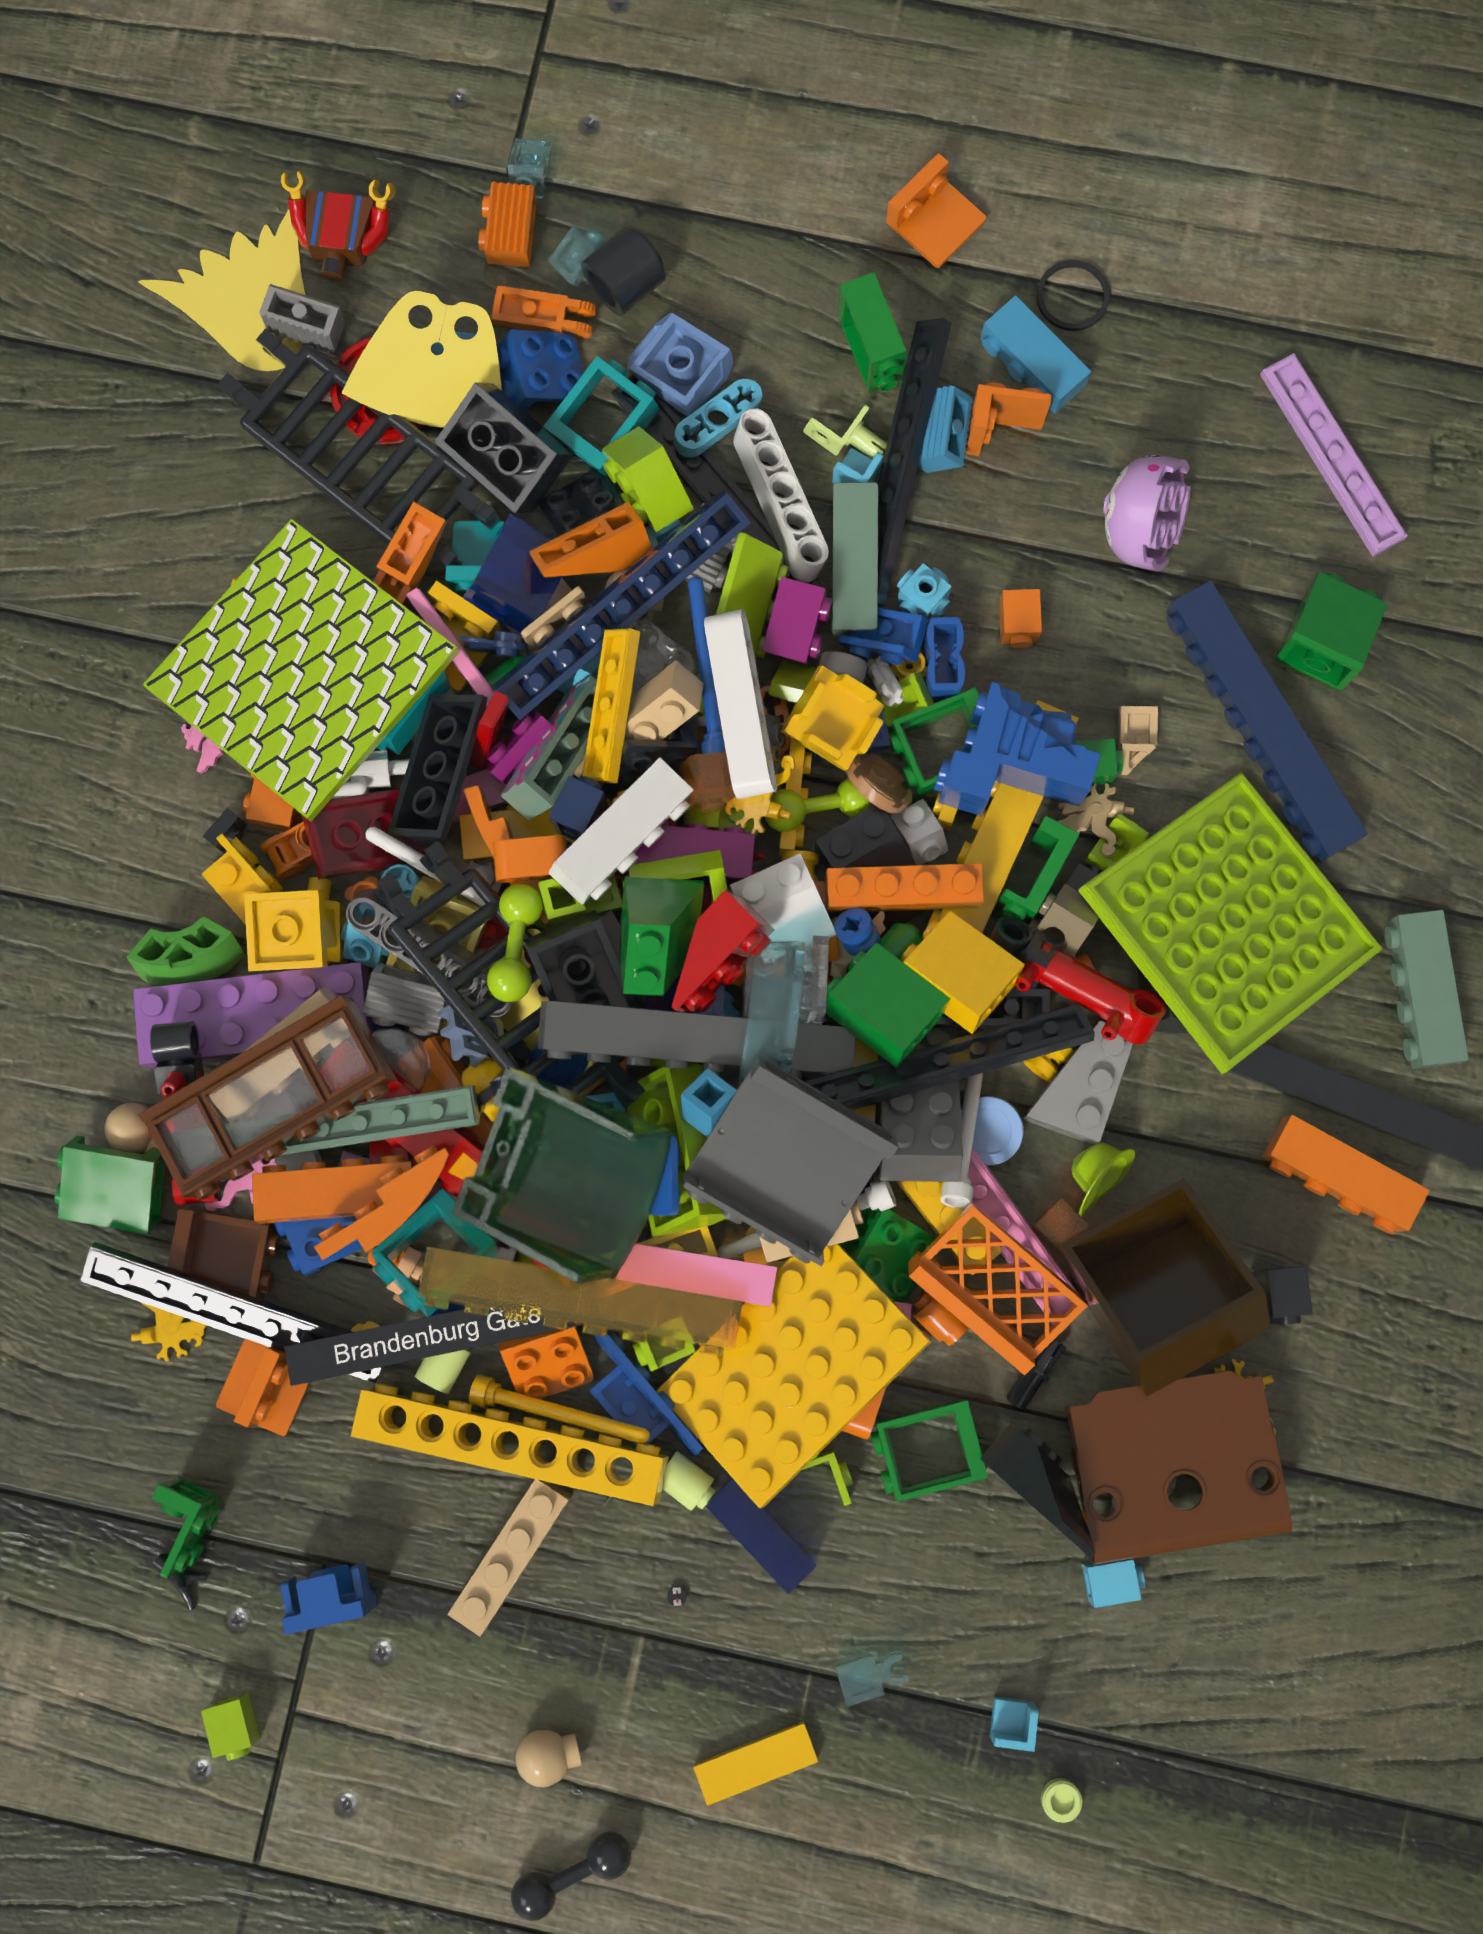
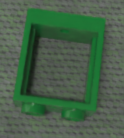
(871, 333)
(900, 744)
(968, 1440)

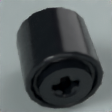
(624, 270)

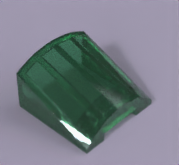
(565, 1178)

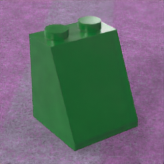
(1332, 631)
(656, 931)

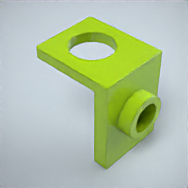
(839, 1471)

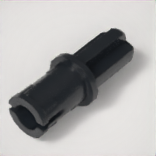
(1028, 1384)

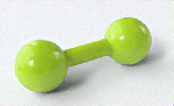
(846, 798)
(509, 977)

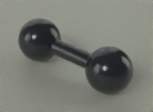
(535, 1893)

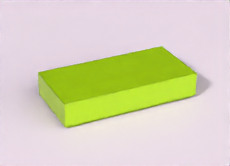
(791, 680)

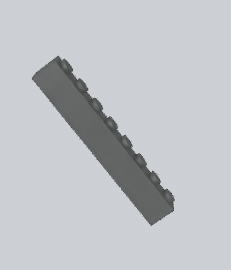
(678, 1038)

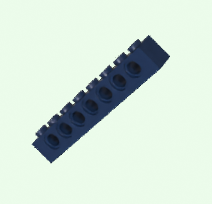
(621, 603)

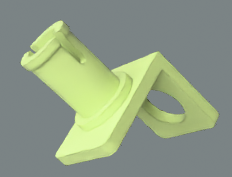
(856, 435)

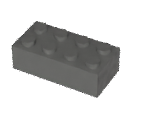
(925, 1128)

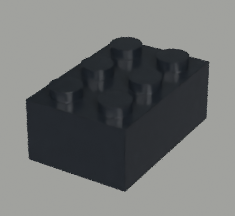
(503, 447)

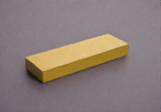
(755, 1763)

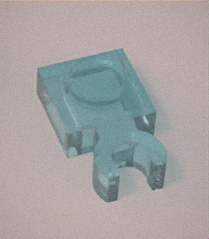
(863, 1678)

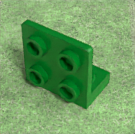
(885, 1248)
(199, 1505)

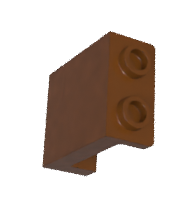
(225, 1251)

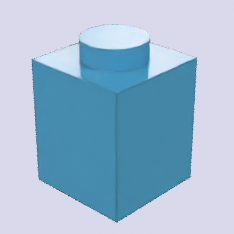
(705, 1101)

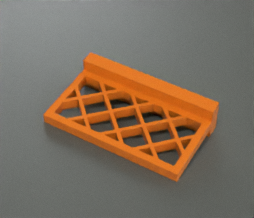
(976, 1314)

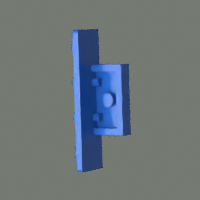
(632, 1400)

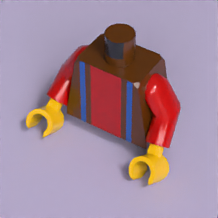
(338, 226)

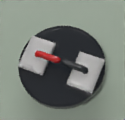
(677, 1596)

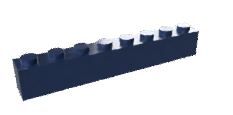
(1265, 722)

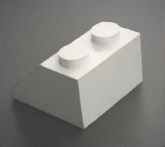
(787, 901)

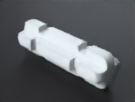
(885, 681)

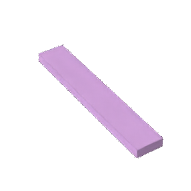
(1333, 455)

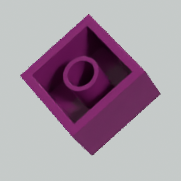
(796, 621)

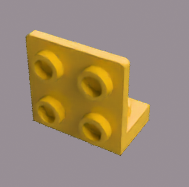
(462, 620)
(237, 875)

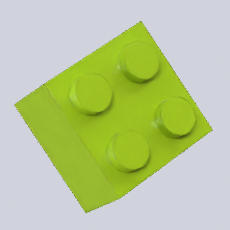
(646, 478)

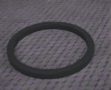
(1075, 264)

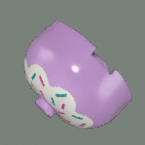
(1147, 510)

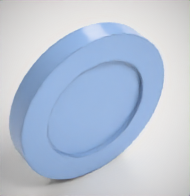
(997, 1130)

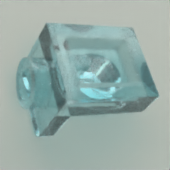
(529, 164)
(574, 249)

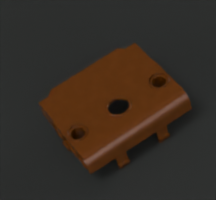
(1197, 1427)

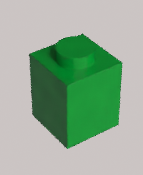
(1109, 762)

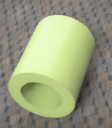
(442, 1370)
(687, 1482)

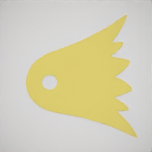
(233, 291)

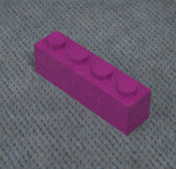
(696, 838)

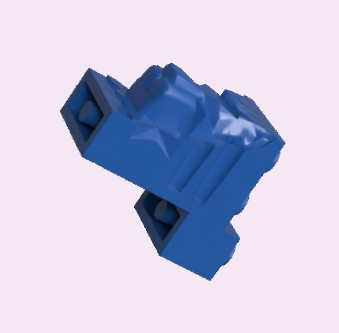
(1018, 748)

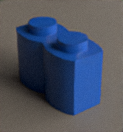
(942, 653)

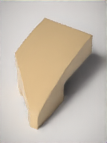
(1136, 734)

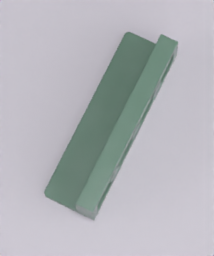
(855, 557)

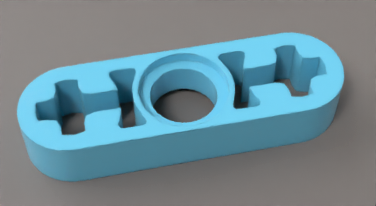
(712, 433)

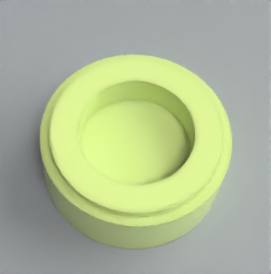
(1061, 1800)

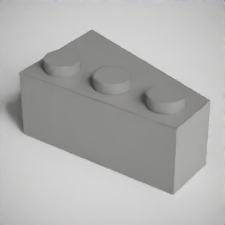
(1083, 1090)

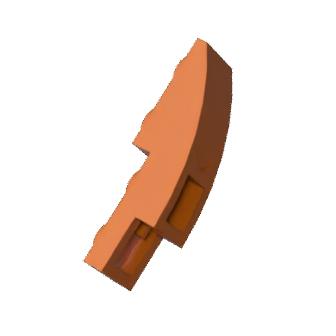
(401, 1196)

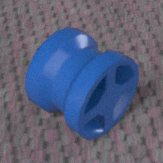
(847, 931)

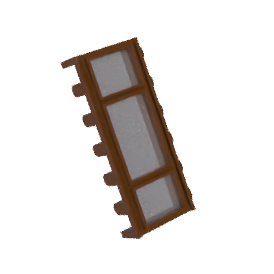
(268, 1098)

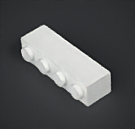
(621, 831)

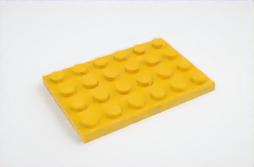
(795, 1372)

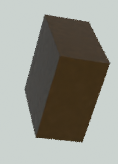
(1166, 1287)

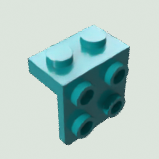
(471, 545)

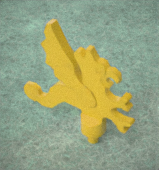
(761, 805)
(170, 1332)

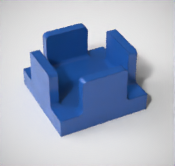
(327, 1597)

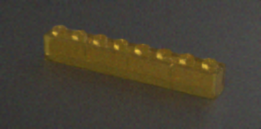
(597, 1305)

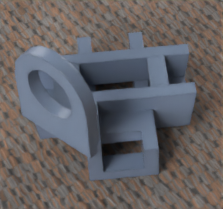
(462, 1039)

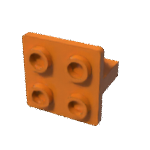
(261, 1390)

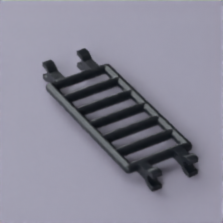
(330, 485)
(437, 862)

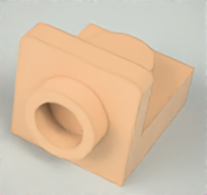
(411, 1266)

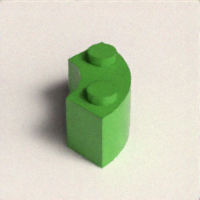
(185, 955)

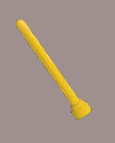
(487, 1393)

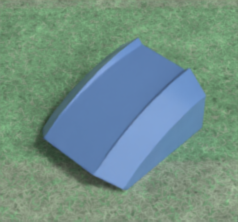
(681, 363)

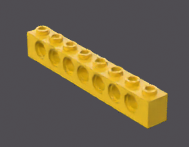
(375, 1423)

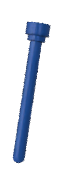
(714, 738)

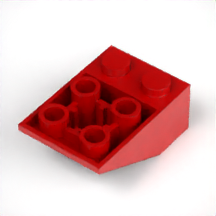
(718, 948)

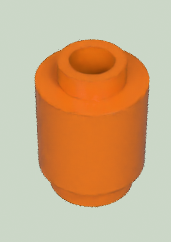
(938, 1319)

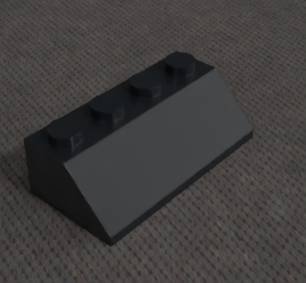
(437, 770)

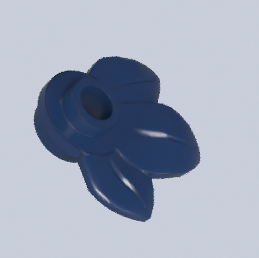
(505, 643)

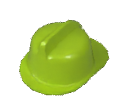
(1100, 1171)

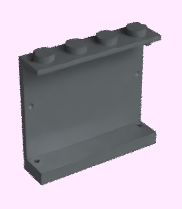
(787, 1160)

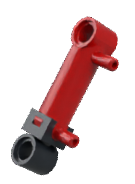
(1127, 1012)
(178, 1065)

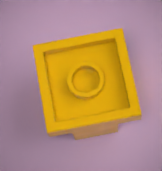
(835, 717)
(288, 930)

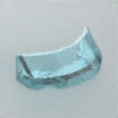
(774, 1006)

